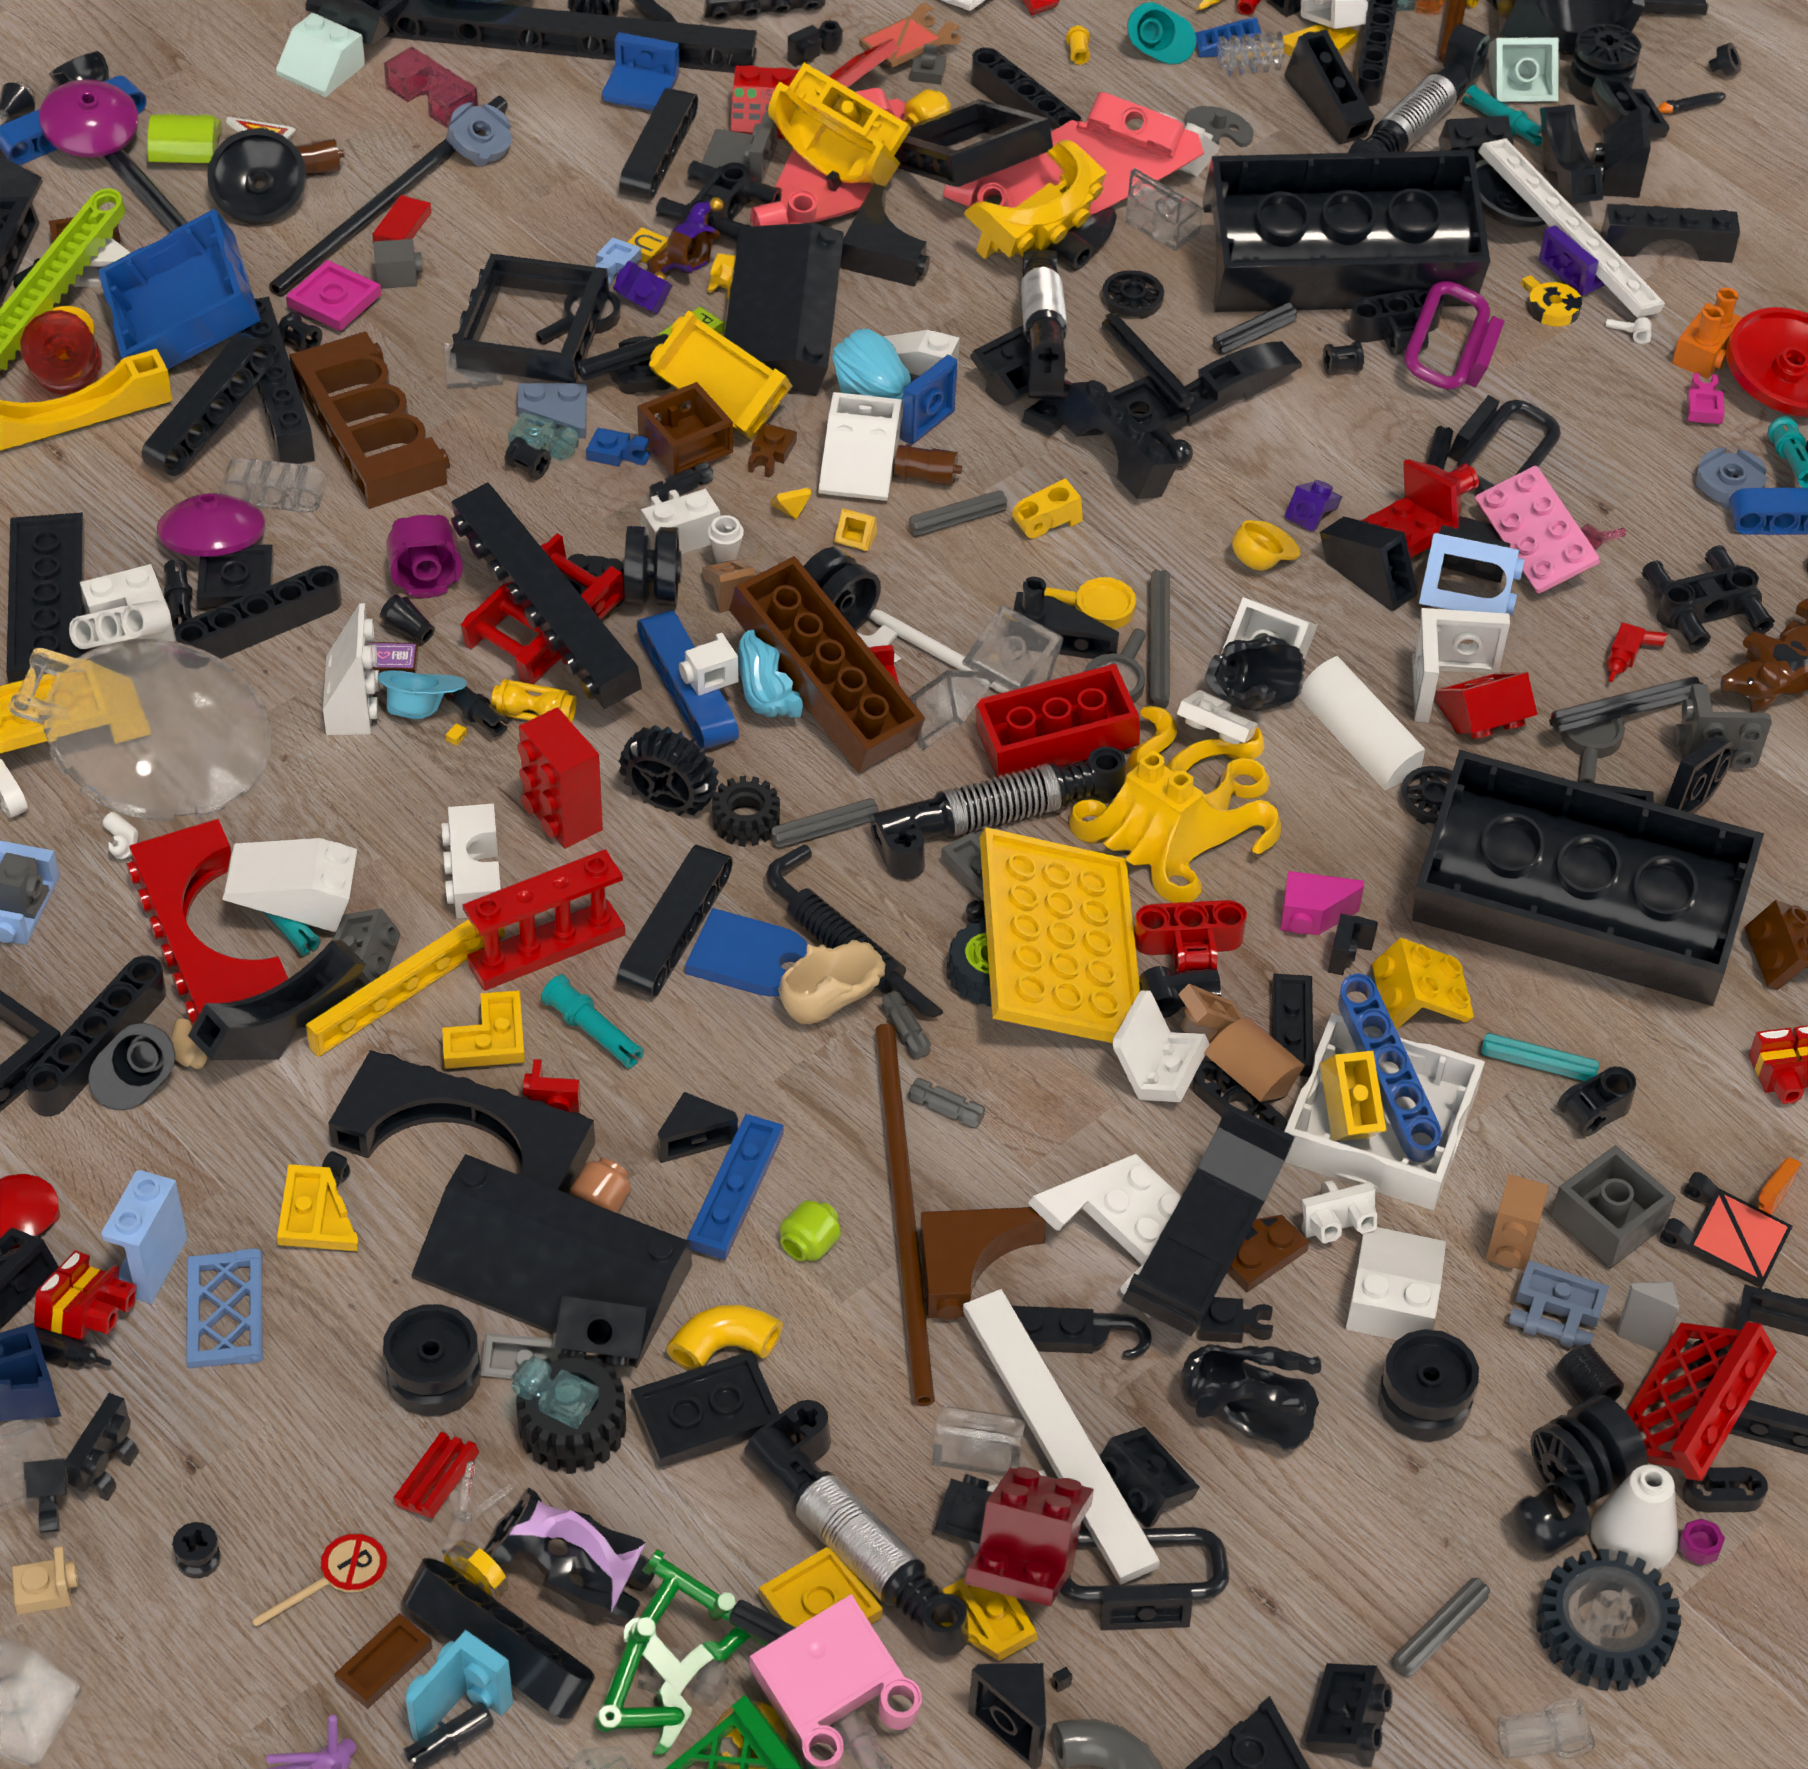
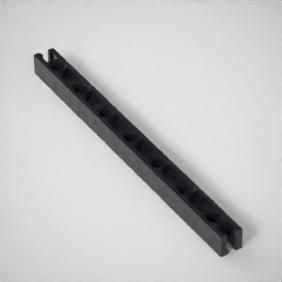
(564, 32)

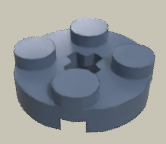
(472, 146)
(1718, 465)

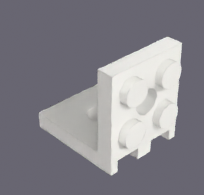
(1440, 650)

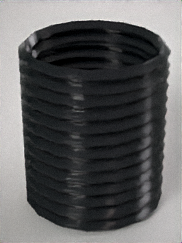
(1588, 1374)

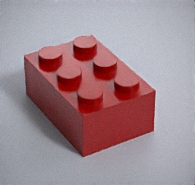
(560, 778)

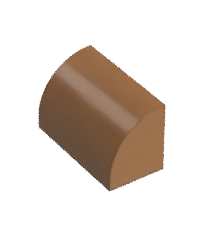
(1255, 1060)

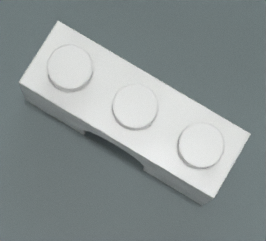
(471, 838)

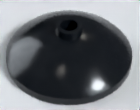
(251, 158)
(1502, 201)

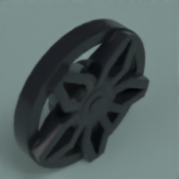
(1133, 294)
(1430, 792)

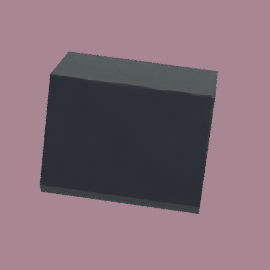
(1011, 1706)

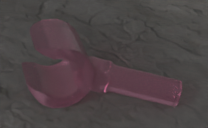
(1596, 537)

